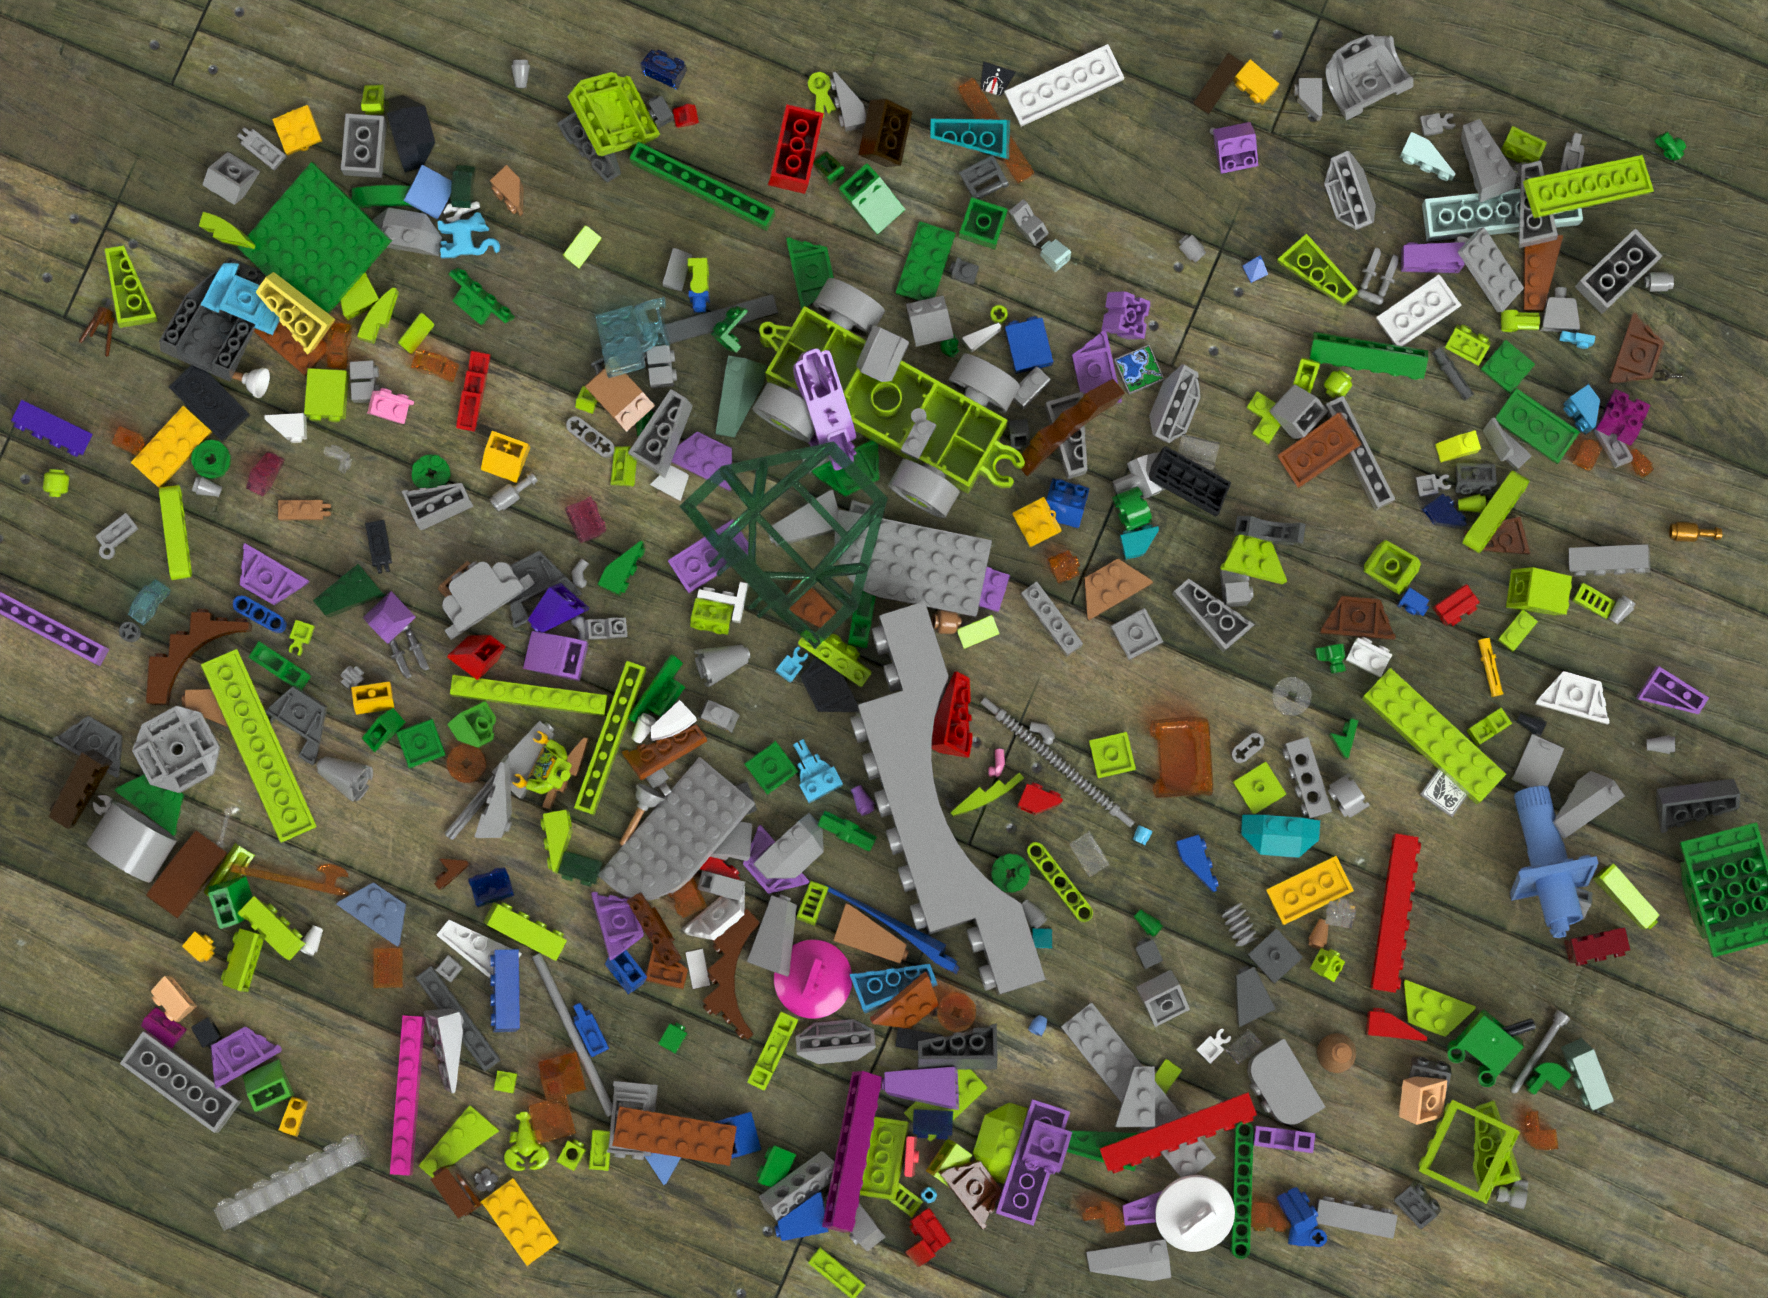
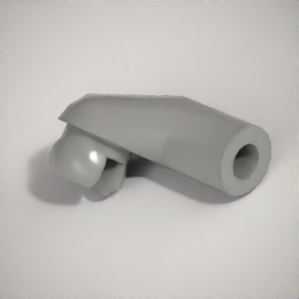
(577, 573)
(578, 621)

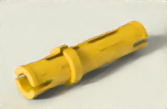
(1490, 667)

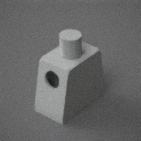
(1560, 313)

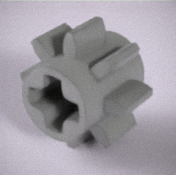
(352, 677)

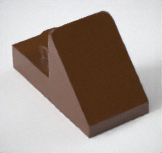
(455, 868)

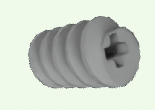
(1239, 925)

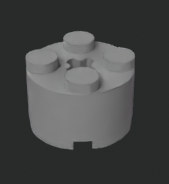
(1348, 795)

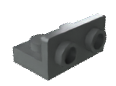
(1475, 478)
(1426, 1068)
(1418, 1204)

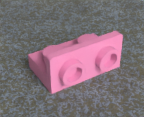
(389, 406)

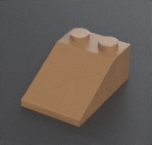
(620, 398)

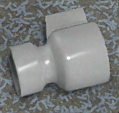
(1516, 1196)

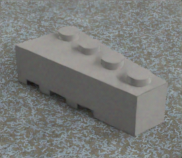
(1532, 229)
(1074, 448)

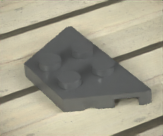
(91, 735)

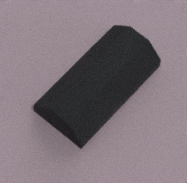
(1189, 480)

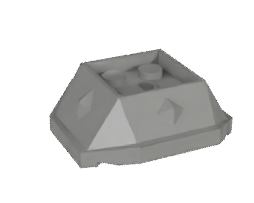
(157, 745)

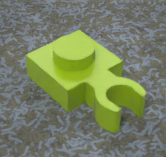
(301, 634)

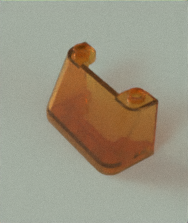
(1183, 757)

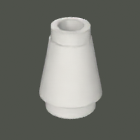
(642, 727)
(312, 940)

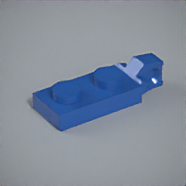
(589, 1031)

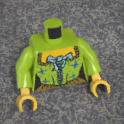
(549, 769)

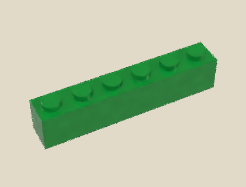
(1368, 355)

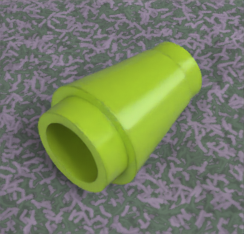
(1472, 503)

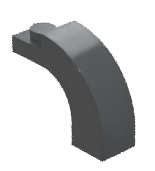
(1270, 531)

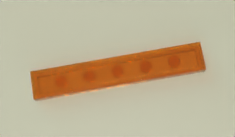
(982, 109)

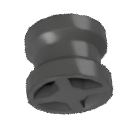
(126, 630)

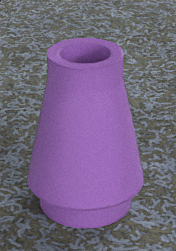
(863, 802)

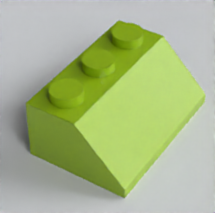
(242, 960)

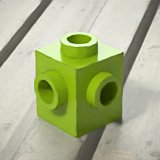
(1328, 964)

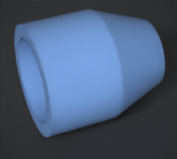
(1038, 1025)

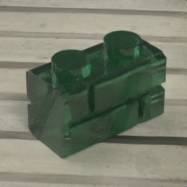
(580, 868)

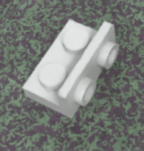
(1368, 656)

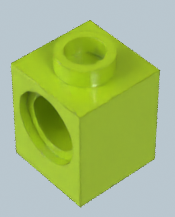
(565, 1160)

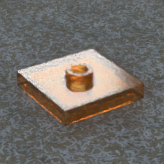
(551, 1119)

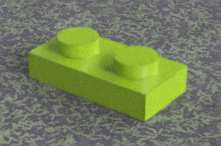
(1517, 630)

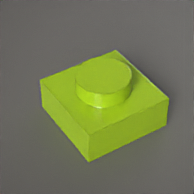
(505, 1081)

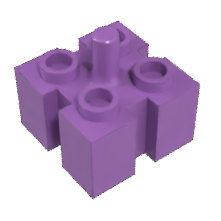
(1125, 315)

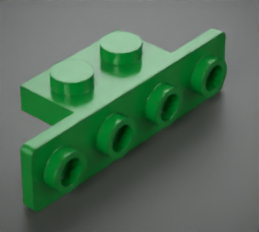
(476, 300)
(661, 692)

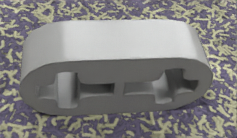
(1250, 751)

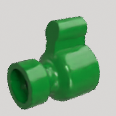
(1333, 654)

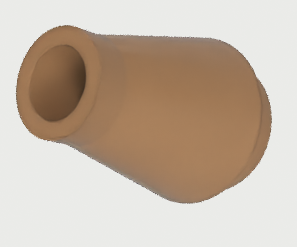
(1319, 935)

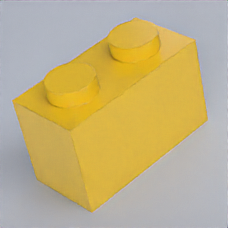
(1255, 82)
(372, 698)

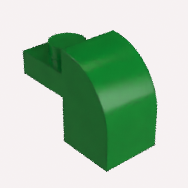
(1547, 1072)

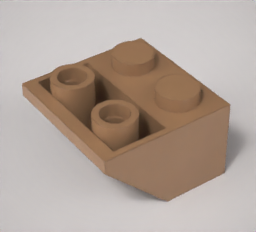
(509, 187)

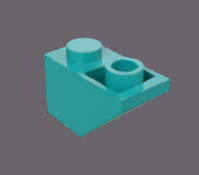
(1136, 543)

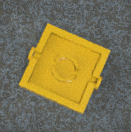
(297, 130)
(1037, 522)

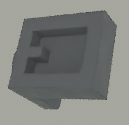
(963, 271)

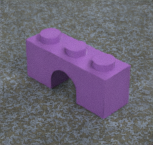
(1283, 1139)

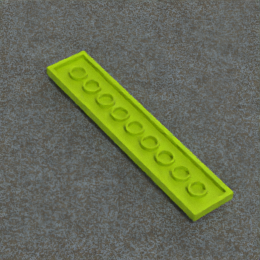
(258, 746)

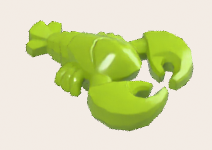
(525, 1145)

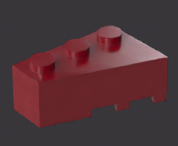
(1597, 946)

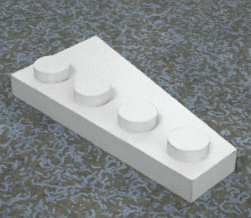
(471, 945)

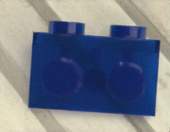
(491, 887)

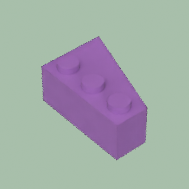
(1431, 257)
(1672, 692)

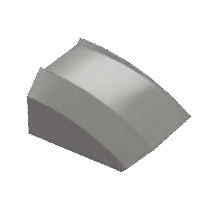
(882, 354)

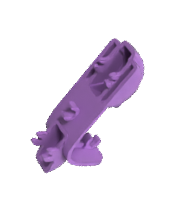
(825, 401)

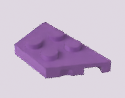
(1094, 364)
(703, 456)
(267, 577)
(759, 845)
(617, 923)
(239, 1054)

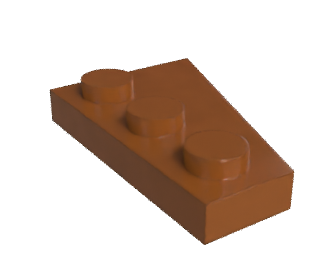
(812, 607)

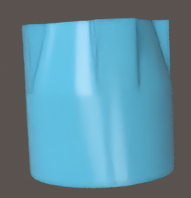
(1142, 835)
(931, 1190)

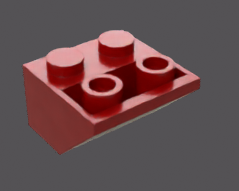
(477, 654)
(1036, 800)

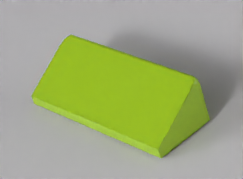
(236, 856)

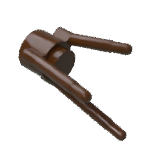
(100, 317)

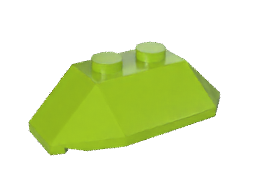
(999, 1139)

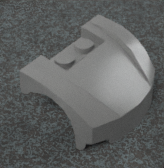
(1365, 73)

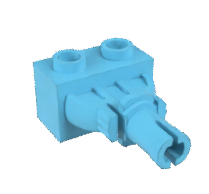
(817, 777)

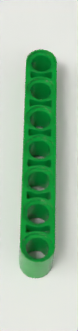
(1245, 1199)

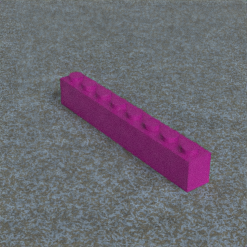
(852, 1152)

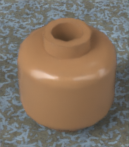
(946, 622)

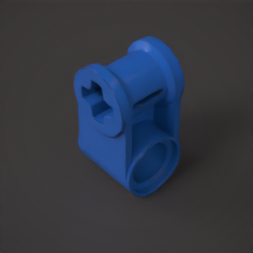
(1306, 1238)

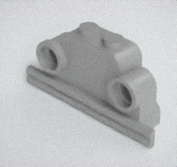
(480, 593)

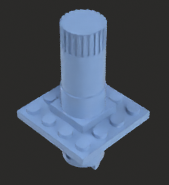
(1551, 872)

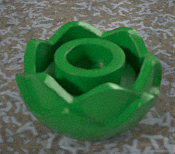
(949, 346)

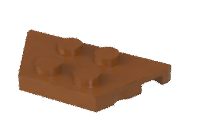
(909, 1005)

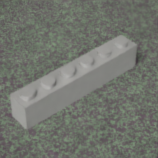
(1363, 459)

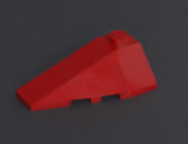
(952, 719)

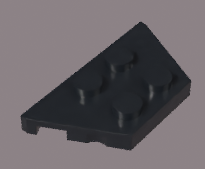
(828, 688)

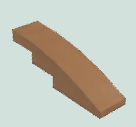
(575, 758)

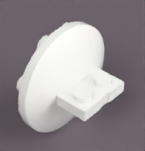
(1194, 1213)

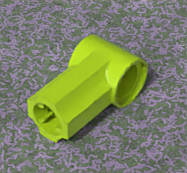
(1513, 321)

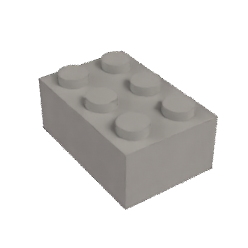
(363, 145)

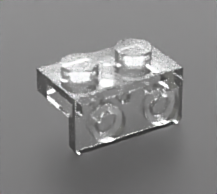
(1199, 450)

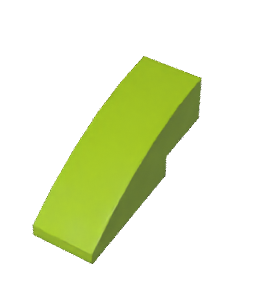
(224, 231)
(378, 316)

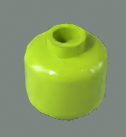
(1338, 384)
(56, 482)

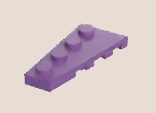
(1141, 1210)

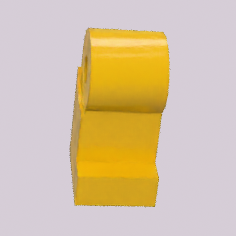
(293, 1116)

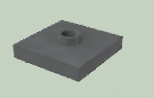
(1275, 955)

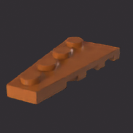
(1538, 273)

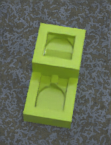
(1489, 726)

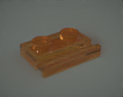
(388, 968)

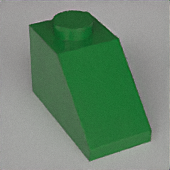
(383, 729)

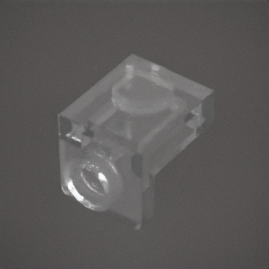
(336, 452)

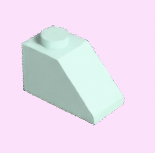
(1055, 254)

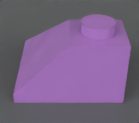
(389, 617)

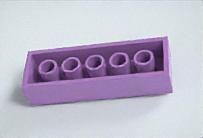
(1023, 1184)

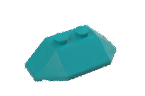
(1280, 834)

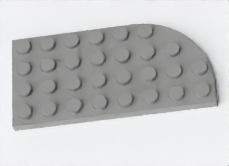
(921, 564)
(678, 835)

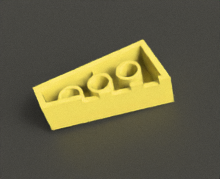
(296, 311)

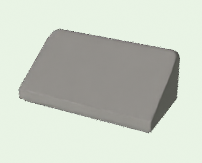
(676, 270)
(1498, 440)

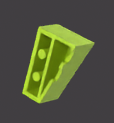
(272, 927)

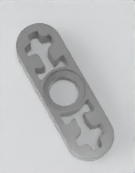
(576, 432)

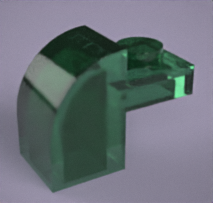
(462, 186)

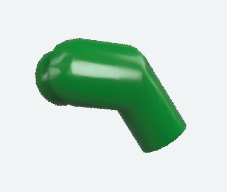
(641, 424)

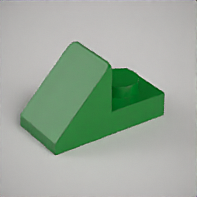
(1344, 743)

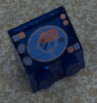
(663, 68)

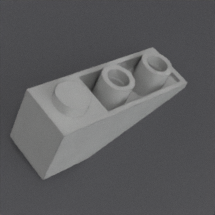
(852, 109)

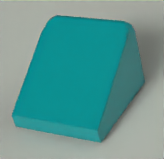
(1042, 938)

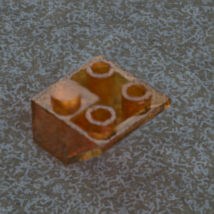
(561, 1076)

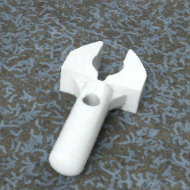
(459, 211)
(100, 810)

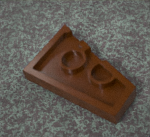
(1508, 538)

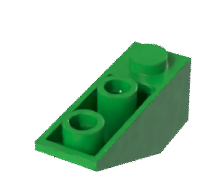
(618, 572)

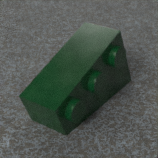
(348, 592)

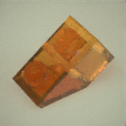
(1266, 1215)

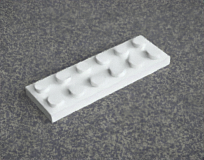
(1064, 85)

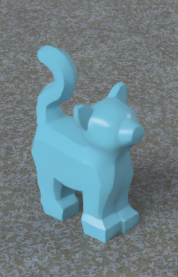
(462, 238)

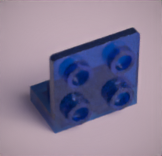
(932, 1123)

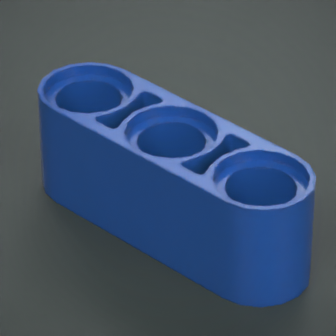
(253, 607)

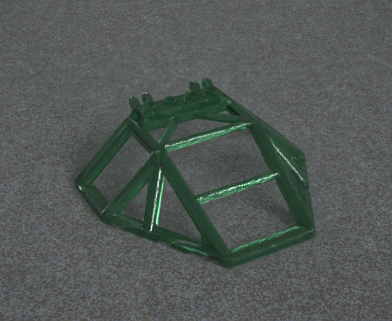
(746, 565)

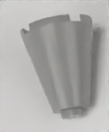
(720, 662)
(346, 776)

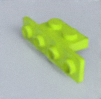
(840, 657)

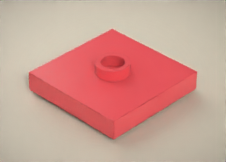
(911, 1156)

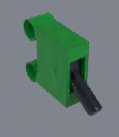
(1490, 1044)

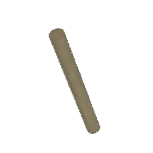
(701, 508)

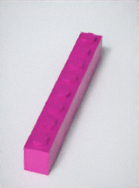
(407, 1095)

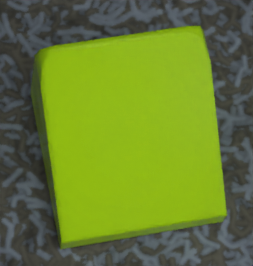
(586, 401)

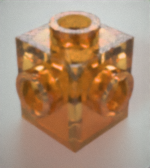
(1064, 566)

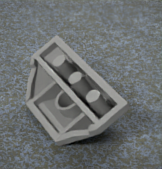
(1349, 192)
(409, 231)
(1175, 404)
(793, 851)
(835, 1041)

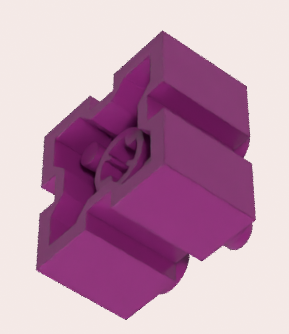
(1623, 417)

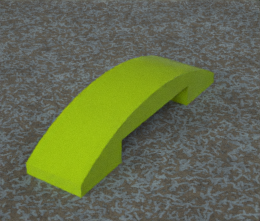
(773, 1051)

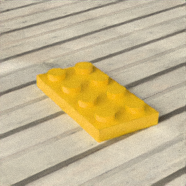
(171, 447)
(1309, 890)
(520, 1221)

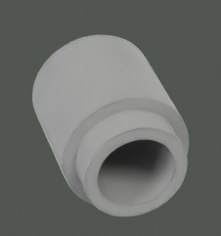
(1192, 248)
(1658, 281)

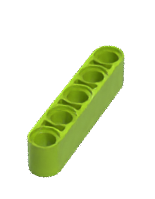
(1496, 511)
(175, 532)
(1057, 872)

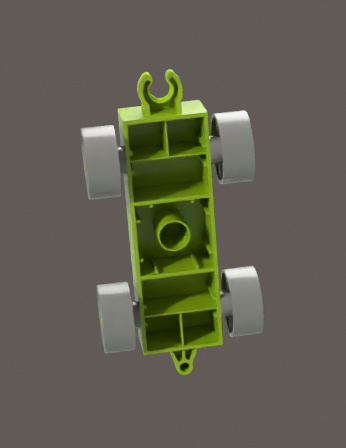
(965, 430)

